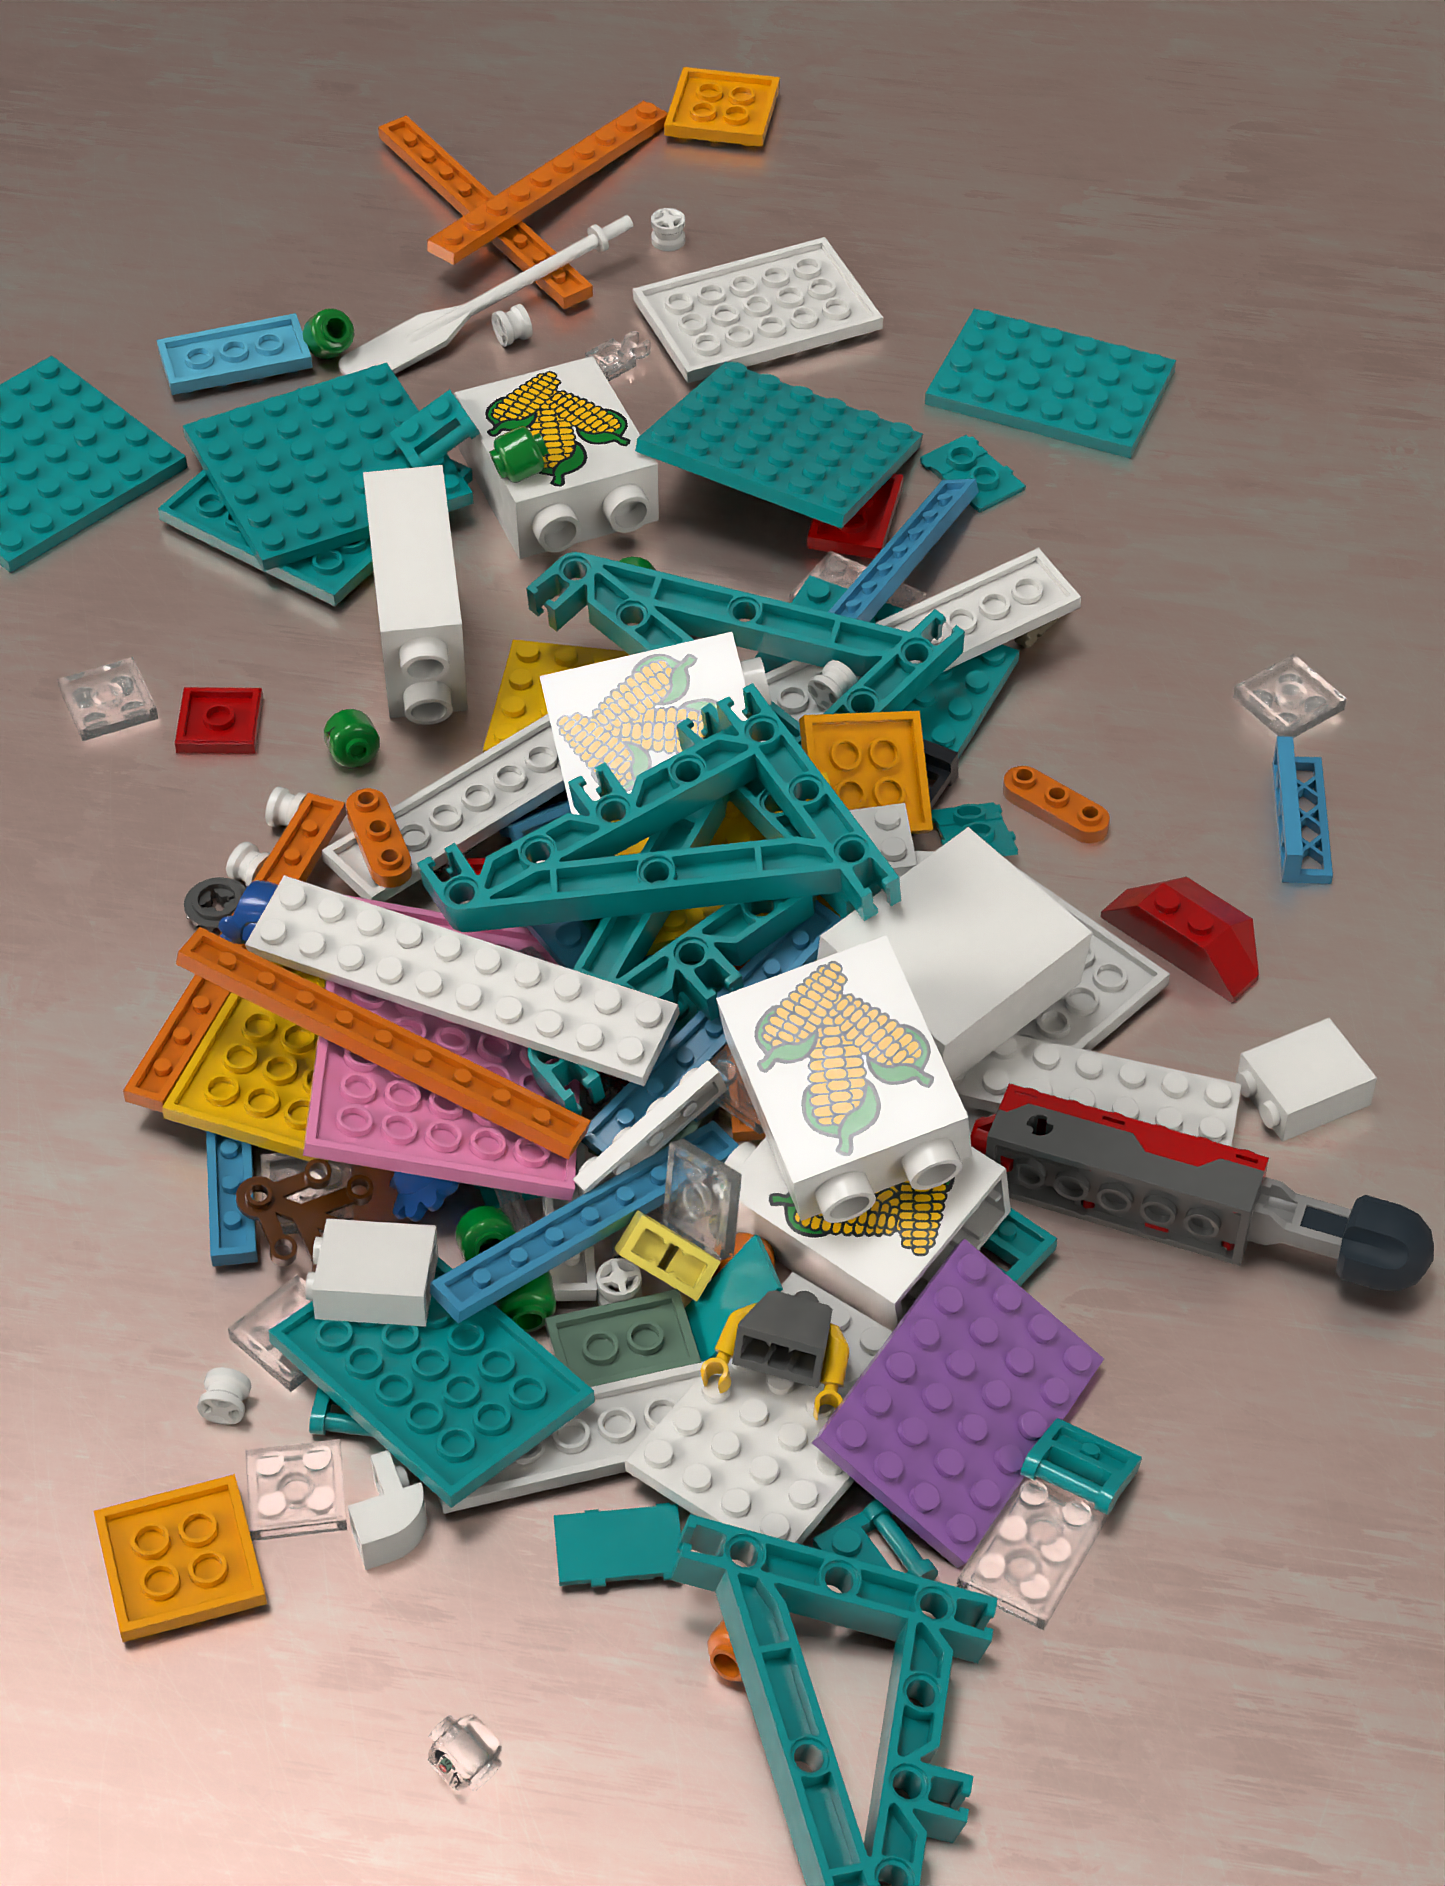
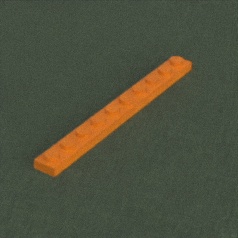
(546, 183)
(467, 193)
(202, 1000)
(383, 1042)

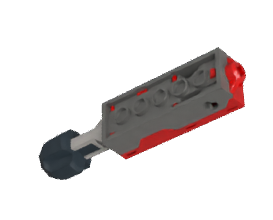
(1188, 1190)

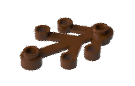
(307, 1216)

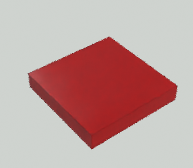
(219, 720)

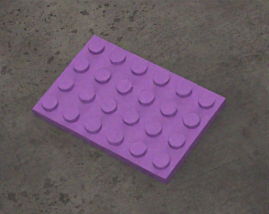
(957, 1402)

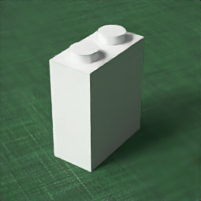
(1305, 1079)
(373, 1272)

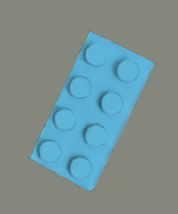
(234, 354)

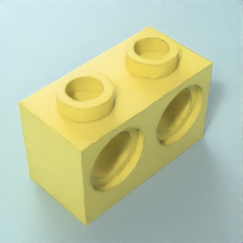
(667, 1255)

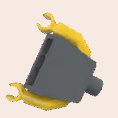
(787, 1340)

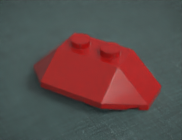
(1191, 932)

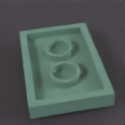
(624, 1338)

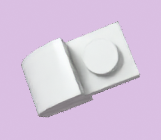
(393, 1521)

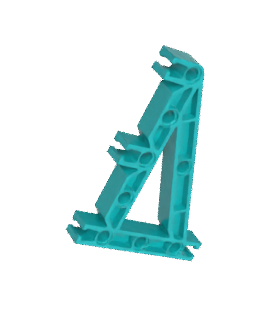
(676, 607)
(589, 882)
(718, 942)
(787, 1714)

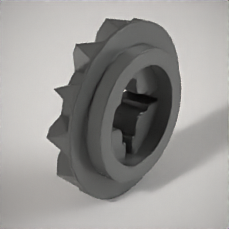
(200, 900)

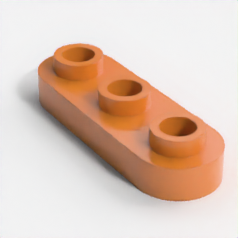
(1056, 804)
(379, 838)

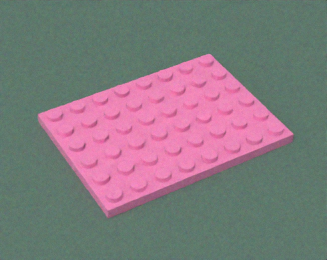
(392, 1124)

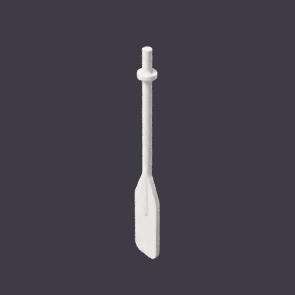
(435, 329)

